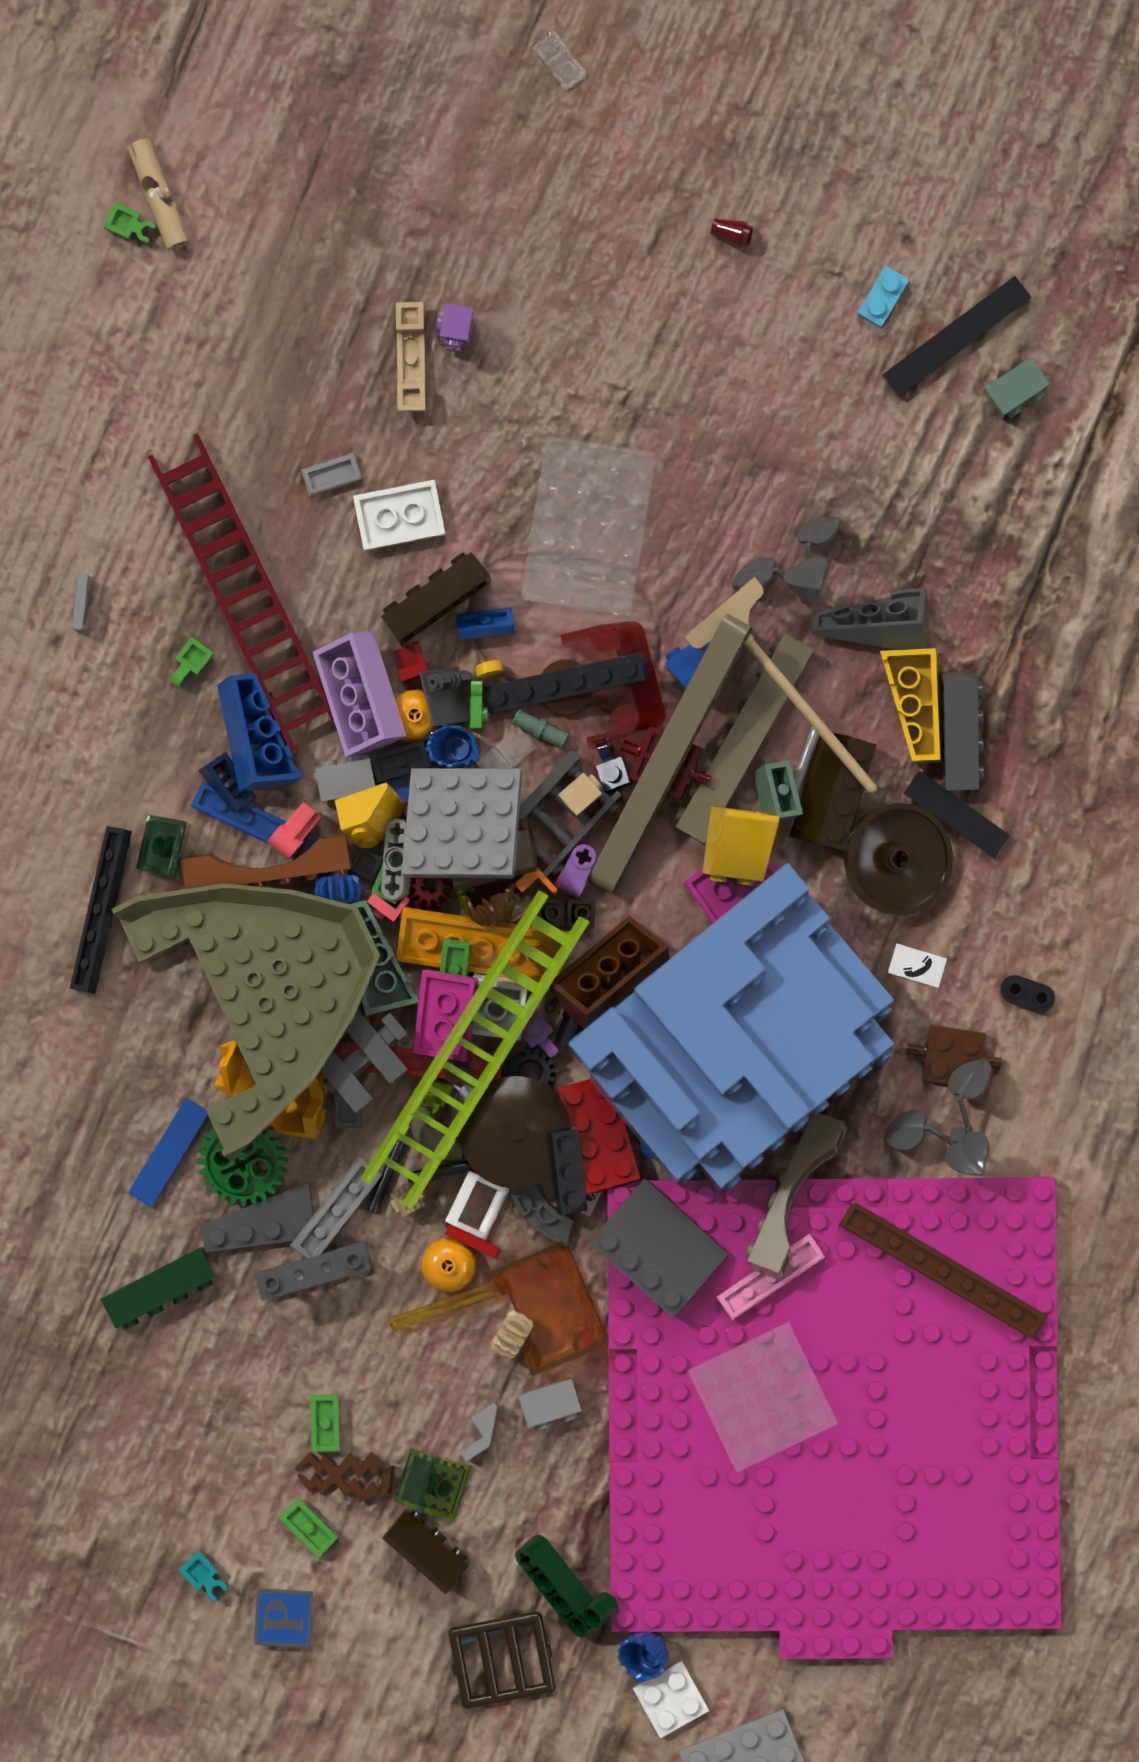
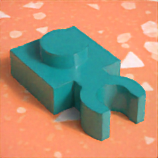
(200, 1572)

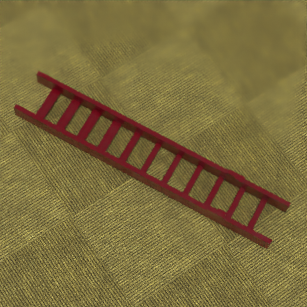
(224, 543)

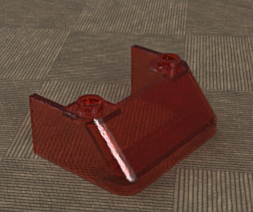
(644, 697)

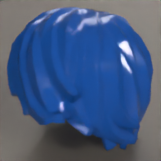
(452, 747)
(644, 1656)

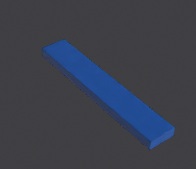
(248, 819)

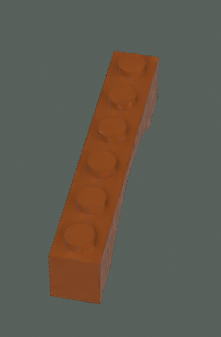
(326, 855)

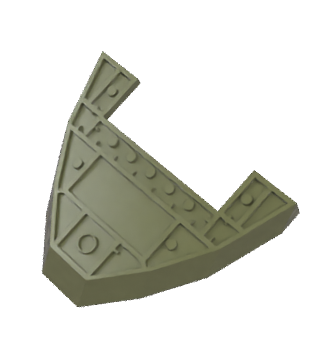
(283, 974)

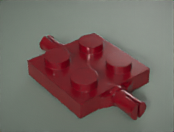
(684, 776)

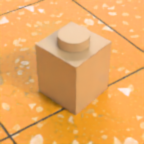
(581, 793)

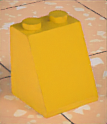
(739, 844)

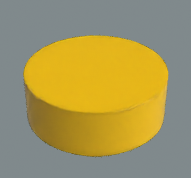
(489, 669)

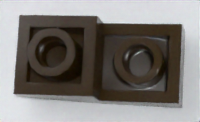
(566, 912)

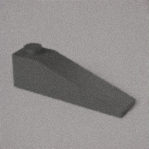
(888, 623)

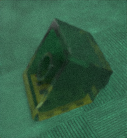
(432, 1484)

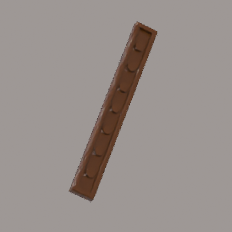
(942, 1270)

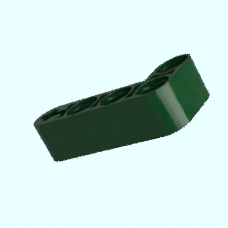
(563, 1589)

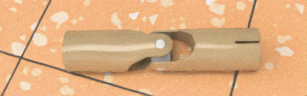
(160, 199)

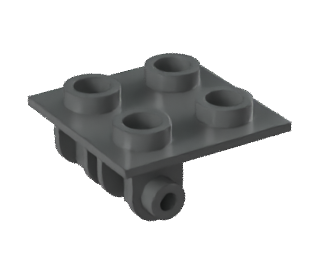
(446, 695)

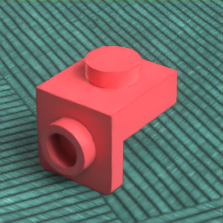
(382, 909)

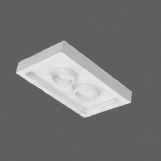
(399, 515)

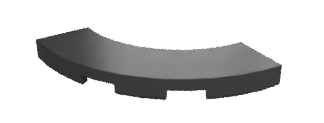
(541, 1215)

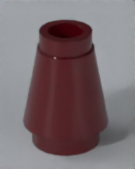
(732, 231)

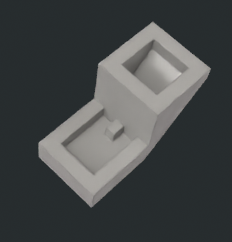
(484, 1422)

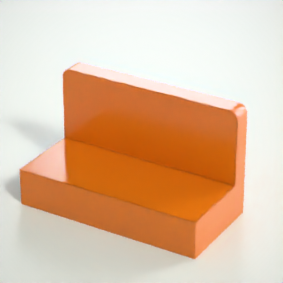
(531, 878)

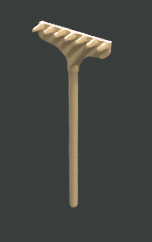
(739, 607)

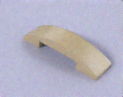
(410, 357)

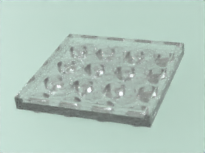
(762, 1397)

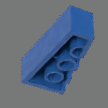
(254, 736)

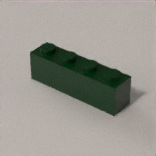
(158, 1288)

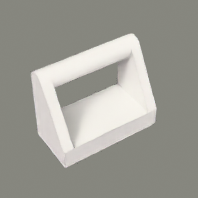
(462, 1199)

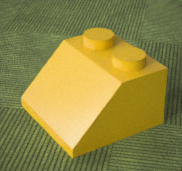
(367, 814)

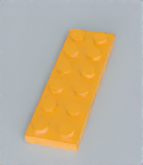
(424, 931)

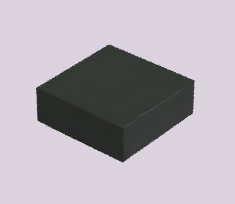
(366, 863)

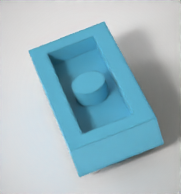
(883, 297)

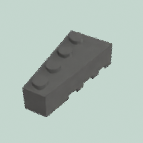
(960, 730)

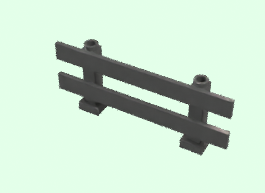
(373, 1049)

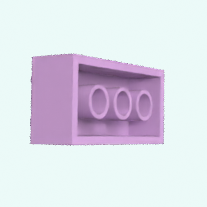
(359, 693)

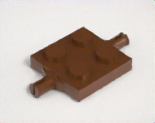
(949, 1049)

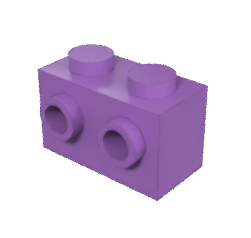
(455, 327)

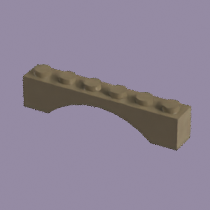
(818, 1144)

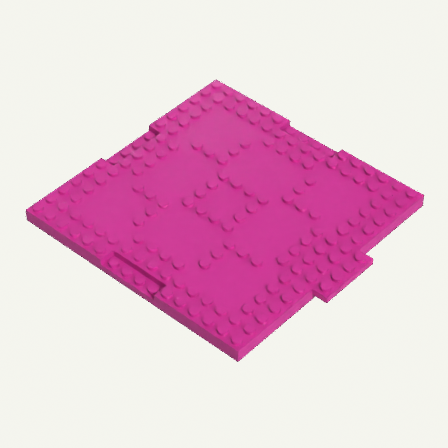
(944, 1456)

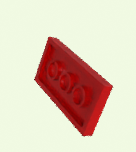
(602, 1136)

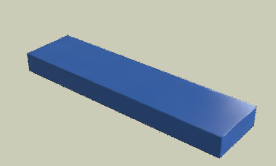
(168, 1152)

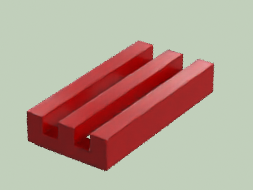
(472, 1240)

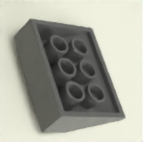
(658, 1248)

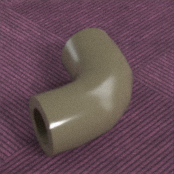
(430, 1137)

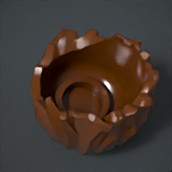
(491, 902)

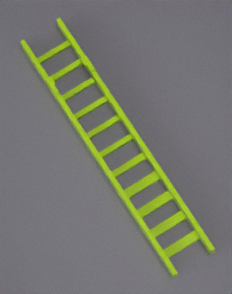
(509, 1038)

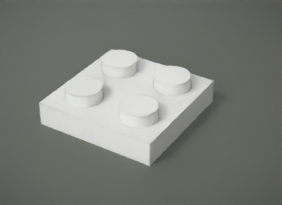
(671, 1699)

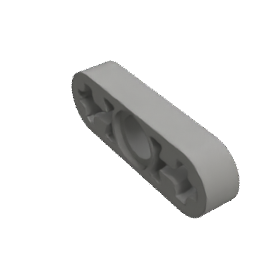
(388, 867)

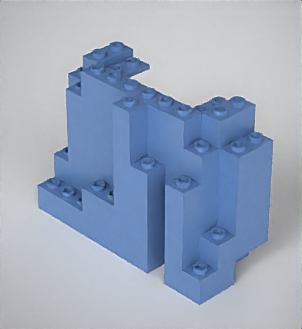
(739, 1035)

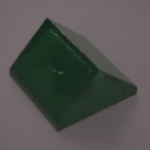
(163, 846)

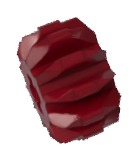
(426, 896)

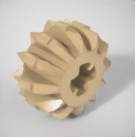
(512, 1334)

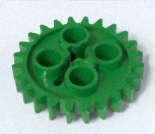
(256, 1181)

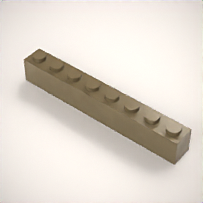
(743, 739)

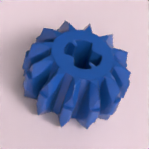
(339, 888)

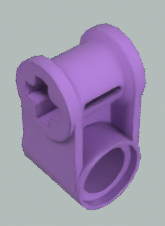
(574, 875)

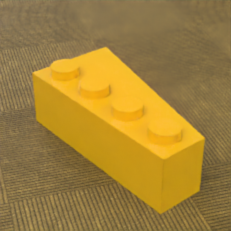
(916, 695)

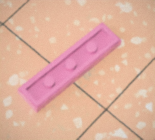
(759, 1286)

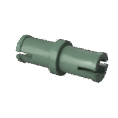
(539, 728)

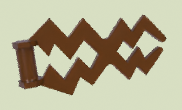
(335, 1475)

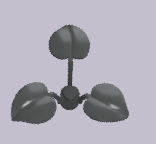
(805, 577)
(967, 1148)

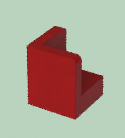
(409, 662)

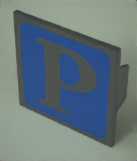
(283, 1618)

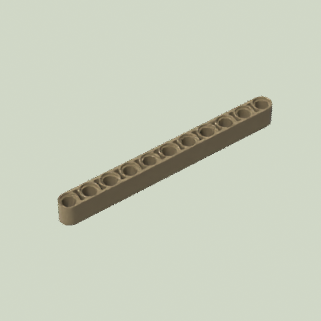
(670, 753)

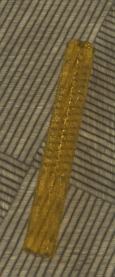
(442, 1307)

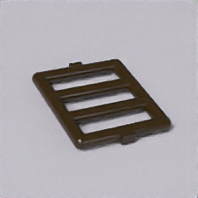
(494, 1695)

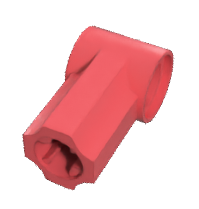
(290, 836)

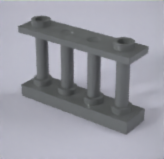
(551, 788)
(313, 1270)

